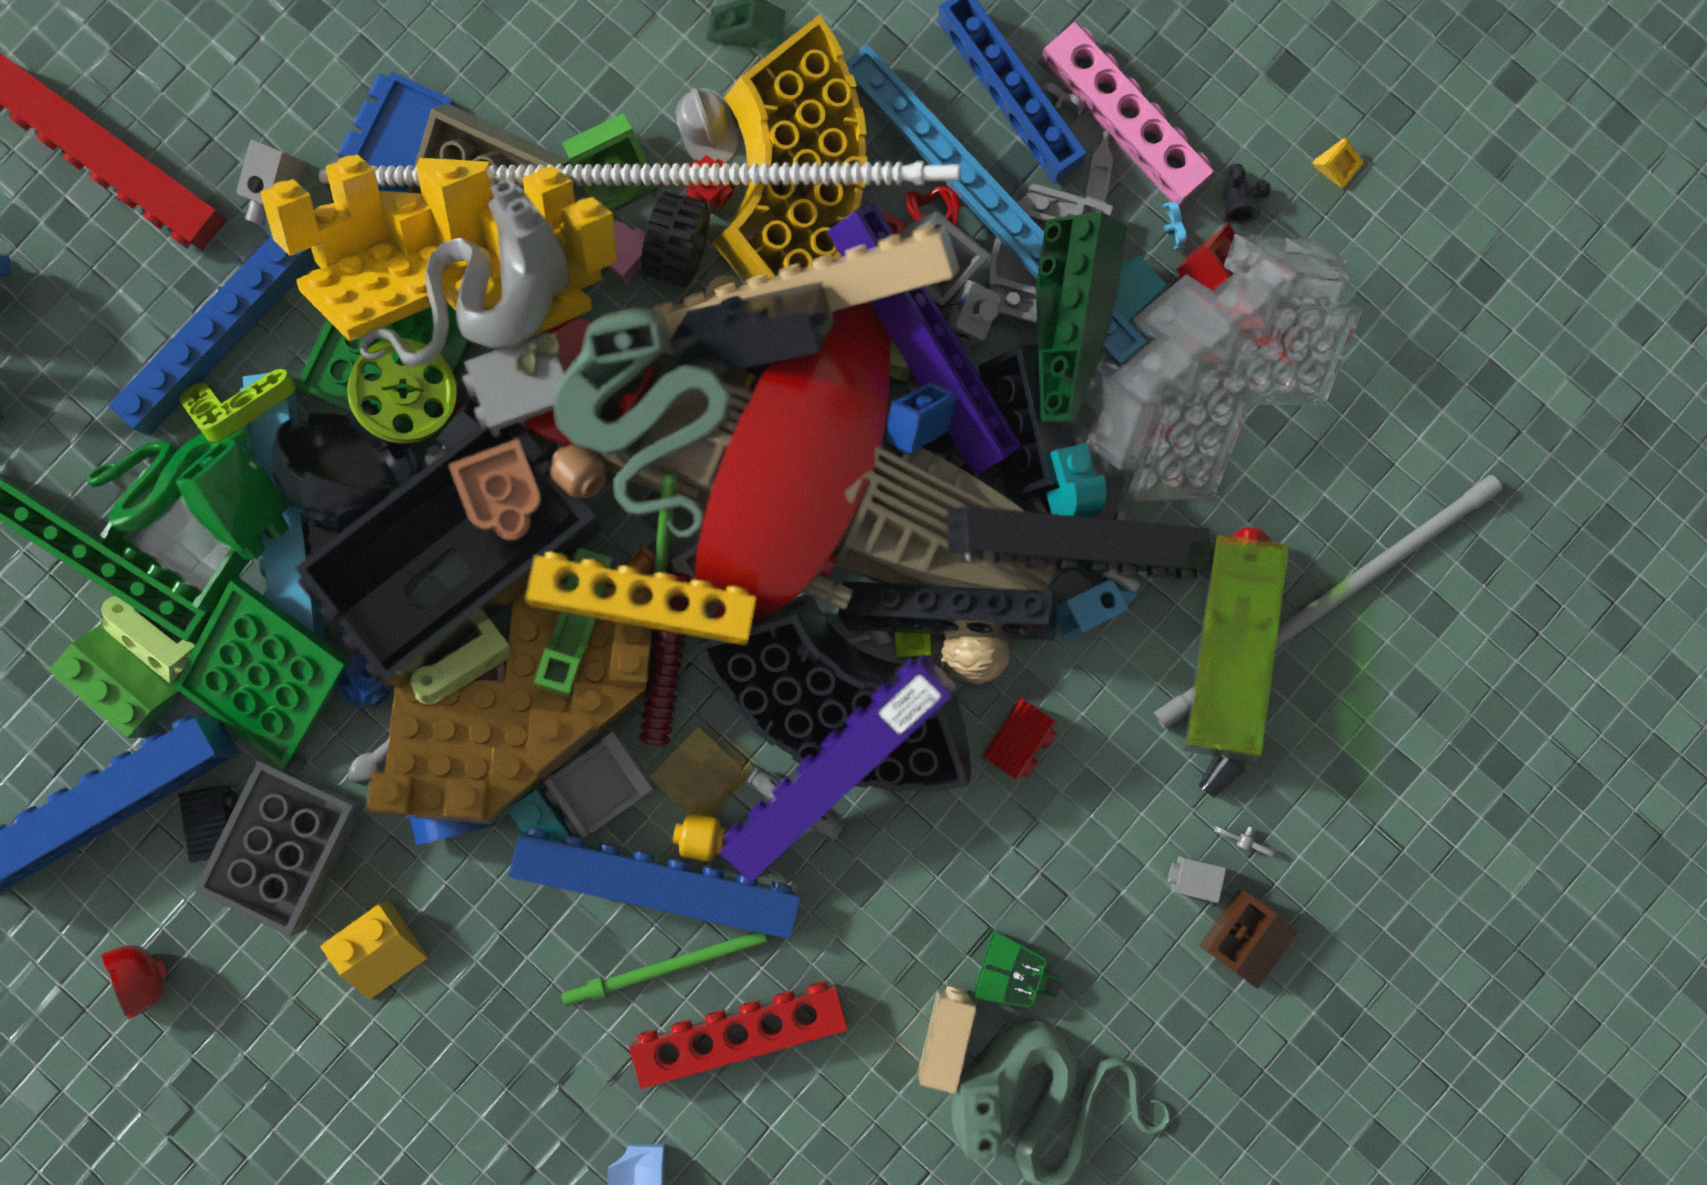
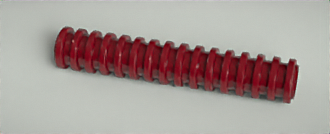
(664, 676)

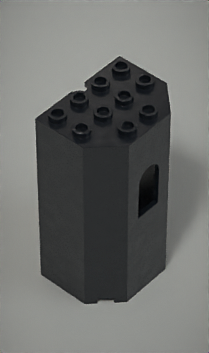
(370, 563)

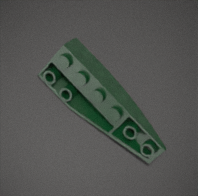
(1075, 306)

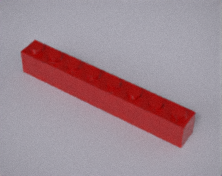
(107, 157)

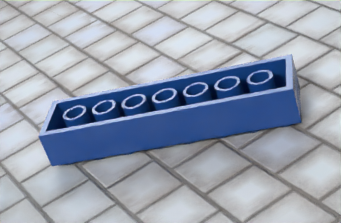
(111, 796)

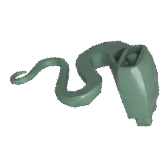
(612, 355)
(992, 1089)

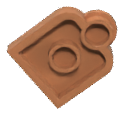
(498, 489)

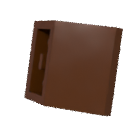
(1248, 938)

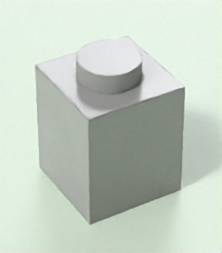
(1196, 878)

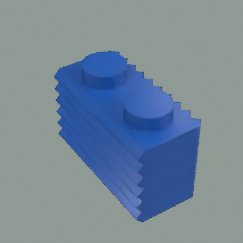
(919, 417)

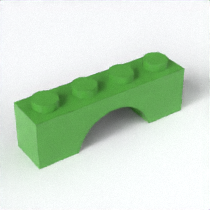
(570, 638)

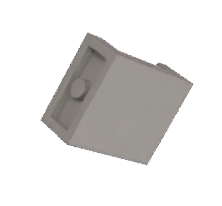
(509, 394)
(598, 785)

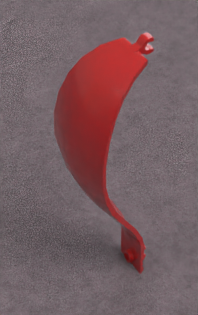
(792, 460)

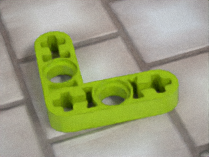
(224, 419)

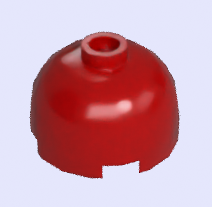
(135, 978)

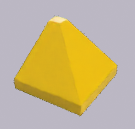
(1339, 163)

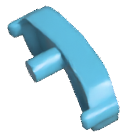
(1177, 225)

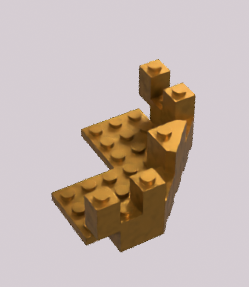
(501, 739)

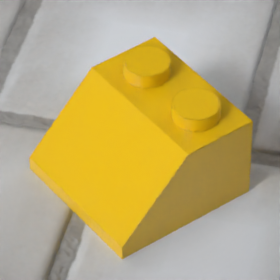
(374, 950)

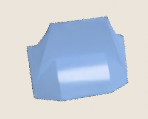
(639, 1166)

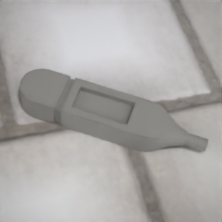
(1100, 172)

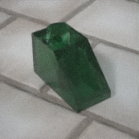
(747, 24)

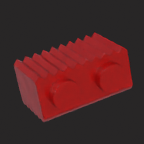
(1019, 740)

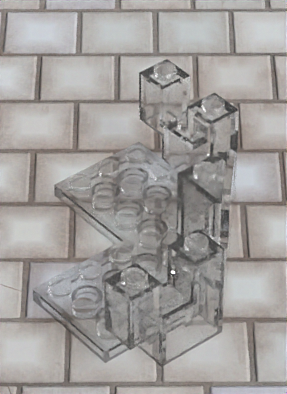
(1255, 340)

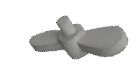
(1246, 841)

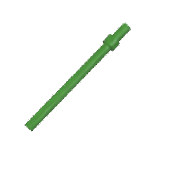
(598, 988)

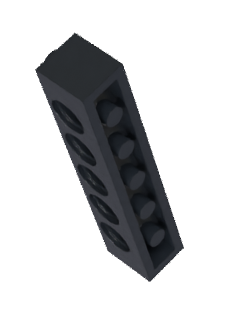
(951, 610)

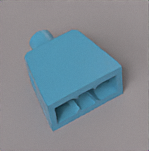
(1092, 608)

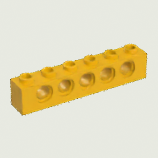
(552, 568)

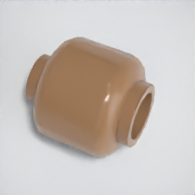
(578, 471)

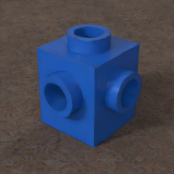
(360, 687)

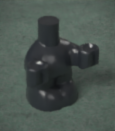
(1240, 196)

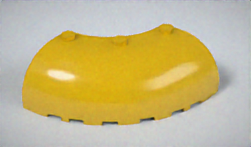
(793, 110)

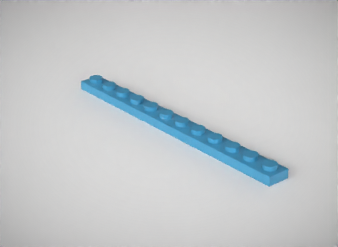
(975, 185)

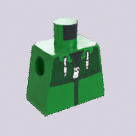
(1013, 973)

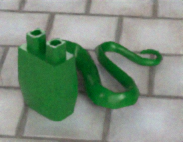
(218, 483)

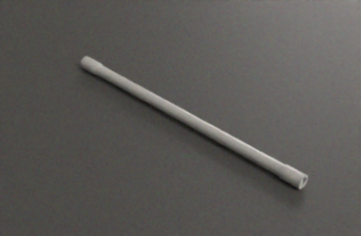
(1471, 500)

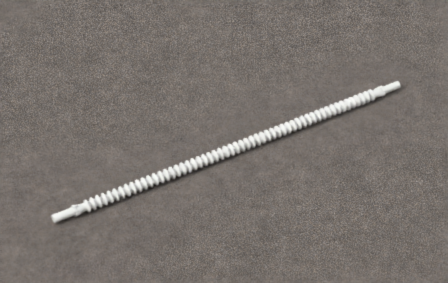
(627, 174)

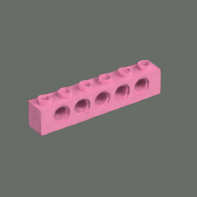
(1128, 133)

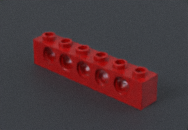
(655, 1069)

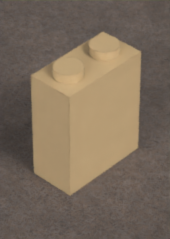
(946, 1039)

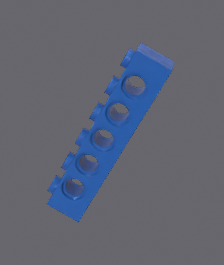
(1012, 87)

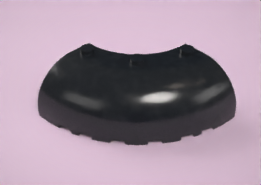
(804, 682)

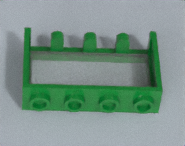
(180, 554)

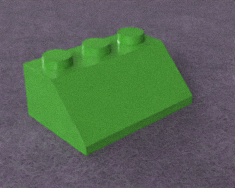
(115, 683)

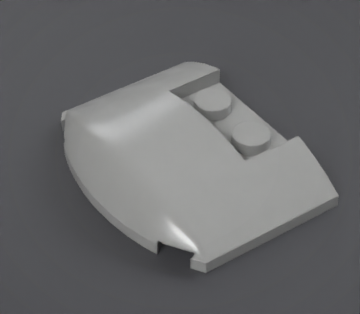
(1008, 274)

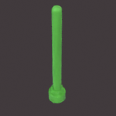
(664, 533)

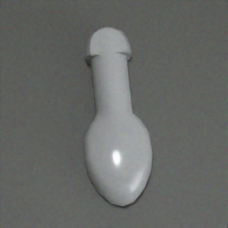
(366, 763)

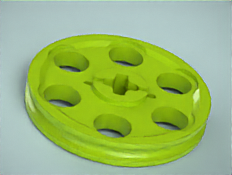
(392, 405)

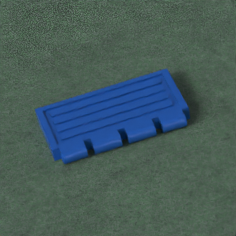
(393, 124)

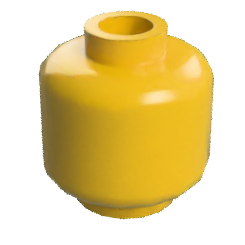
(699, 837)

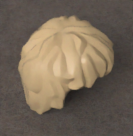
(975, 658)

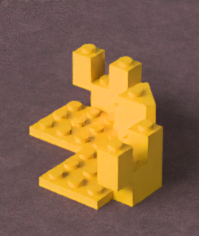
(380, 241)

